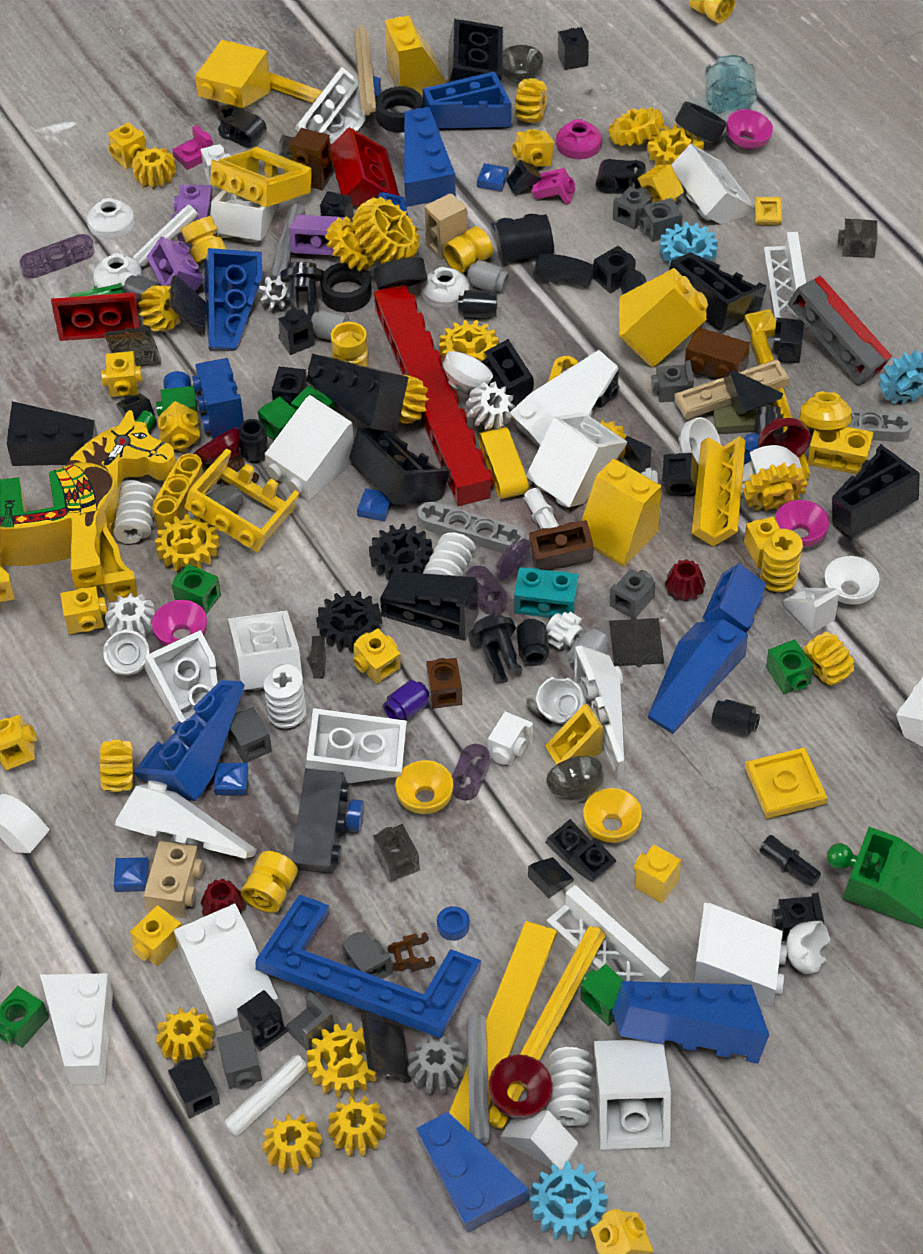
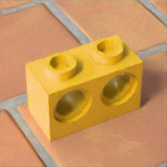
(840, 449)

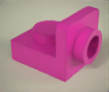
(189, 153)
(555, 183)

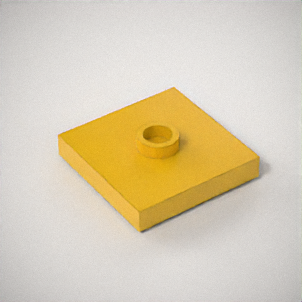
(785, 782)

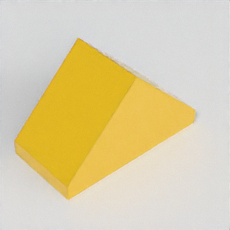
(578, 737)

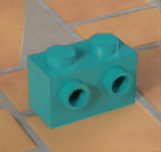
(545, 592)

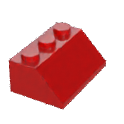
(362, 167)
(94, 315)

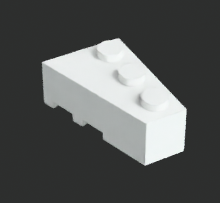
(81, 1020)

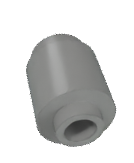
(488, 276)
(325, 322)
(592, 639)

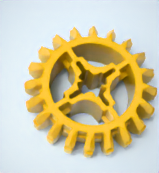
(385, 230)

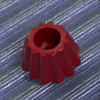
(685, 580)
(221, 895)

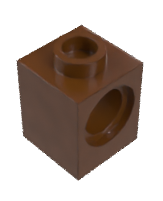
(442, 692)

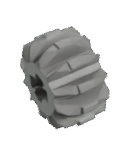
(436, 1064)

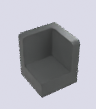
(311, 1022)

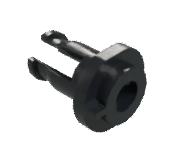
(302, 278)
(494, 635)

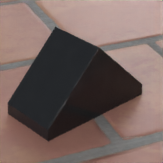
(748, 393)

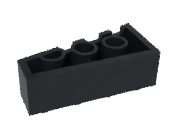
(361, 390)

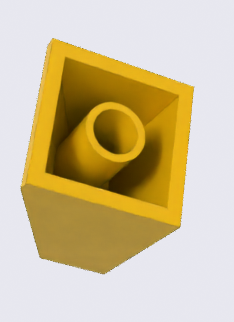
(410, 56)
(234, 75)
(660, 315)
(622, 512)

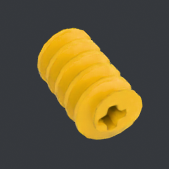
(781, 560)

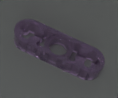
(62, 247)

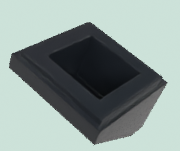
(523, 176)
(135, 403)
(637, 454)
(549, 876)

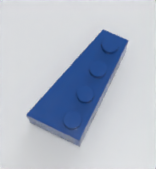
(426, 161)
(693, 1016)

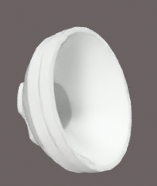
(111, 224)
(107, 276)
(444, 294)
(465, 371)
(695, 432)
(854, 572)

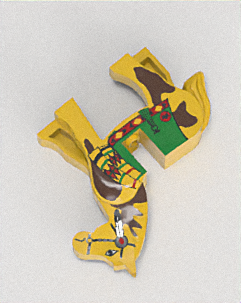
(83, 510)

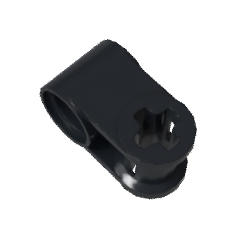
(242, 127)
(619, 175)

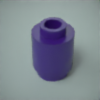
(406, 700)

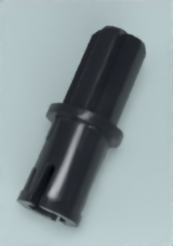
(789, 860)

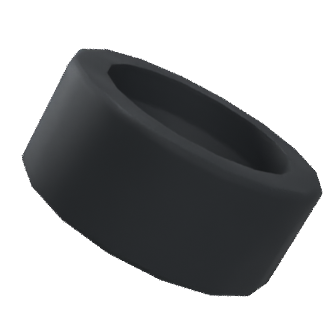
(396, 97)
(700, 122)
(399, 272)
(345, 301)

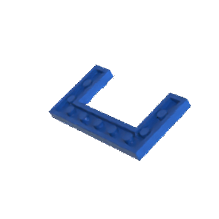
(427, 1012)

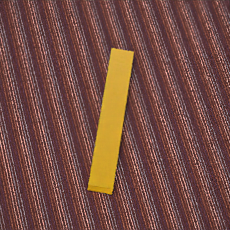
(510, 1006)

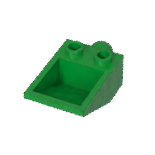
(893, 885)

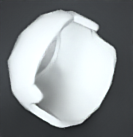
(126, 652)
(560, 699)
(805, 946)

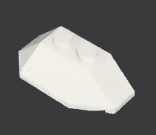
(335, 107)

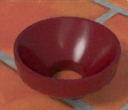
(795, 438)
(215, 447)
(526, 1072)

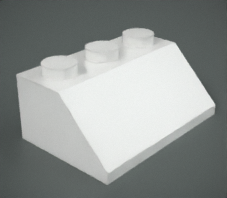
(711, 186)

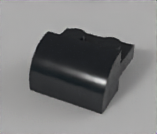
(523, 237)
(509, 371)

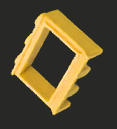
(240, 177)
(228, 521)

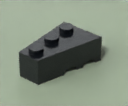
(726, 295)
(45, 436)
(396, 469)
(875, 492)
(432, 602)
(321, 821)

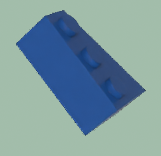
(469, 103)
(217, 396)
(470, 1173)

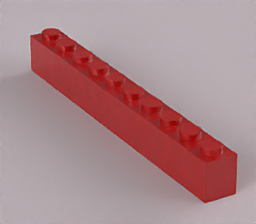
(443, 420)

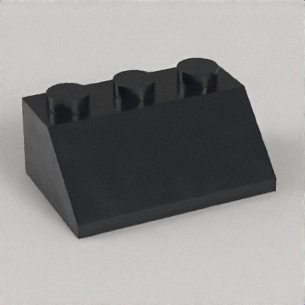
(474, 50)

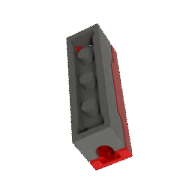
(839, 329)

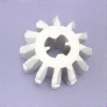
(486, 396)
(130, 614)

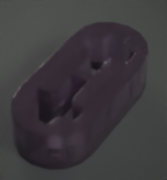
(490, 587)
(464, 769)

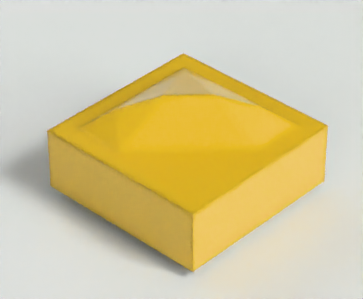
(768, 210)
(760, 321)

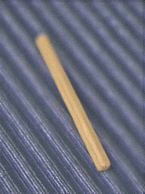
(364, 70)

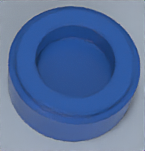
(355, 815)
(453, 923)

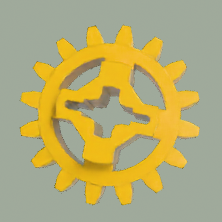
(636, 126)
(670, 144)
(346, 246)
(468, 340)
(775, 486)
(187, 542)
(349, 1071)

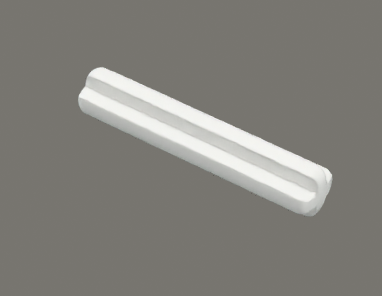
(169, 231)
(266, 1095)

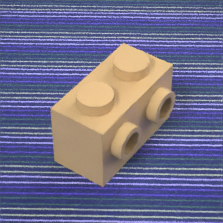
(444, 221)
(173, 878)

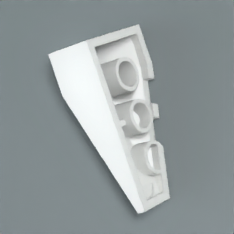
(566, 394)
(183, 675)
(603, 694)
(161, 812)

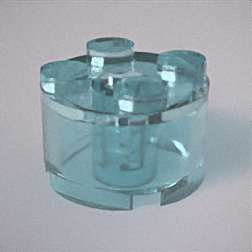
(730, 84)

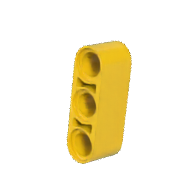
(503, 462)
(174, 492)

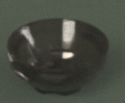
(522, 59)
(575, 779)

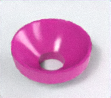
(750, 124)
(578, 145)
(806, 516)
(176, 616)

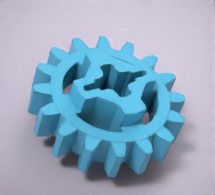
(688, 239)
(903, 378)
(551, 1201)

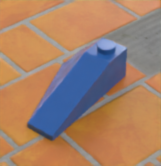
(229, 289)
(696, 669)
(192, 752)

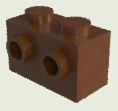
(314, 151)
(716, 353)
(561, 545)

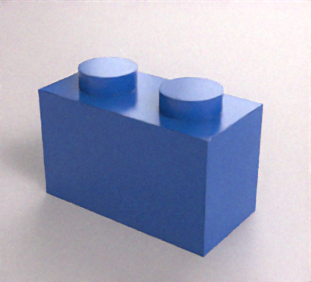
(736, 598)

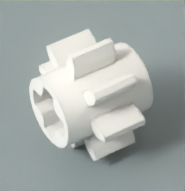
(274, 285)
(564, 630)

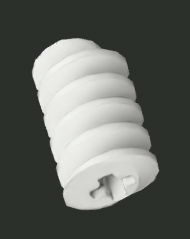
(134, 512)
(451, 555)
(285, 696)
(570, 1082)

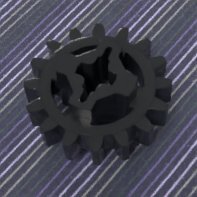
(400, 551)
(347, 619)

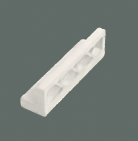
(790, 267)
(617, 939)

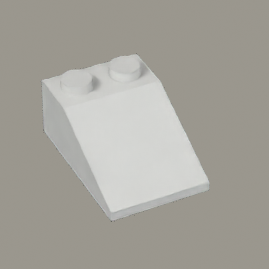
(240, 217)
(261, 645)
(356, 745)
(222, 963)

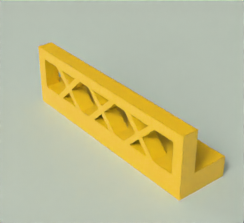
(713, 490)

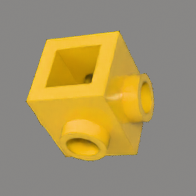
(126, 143)
(533, 147)
(123, 379)
(179, 426)
(83, 610)
(376, 655)
(16, 742)
(621, 1234)

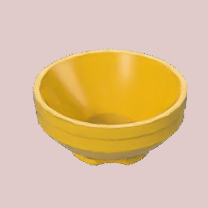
(826, 411)
(420, 777)
(616, 805)

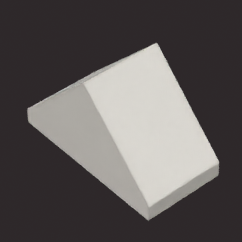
(813, 607)
(541, 1139)

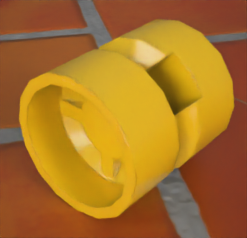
(714, 9)
(201, 237)
(467, 249)
(350, 343)
(270, 880)

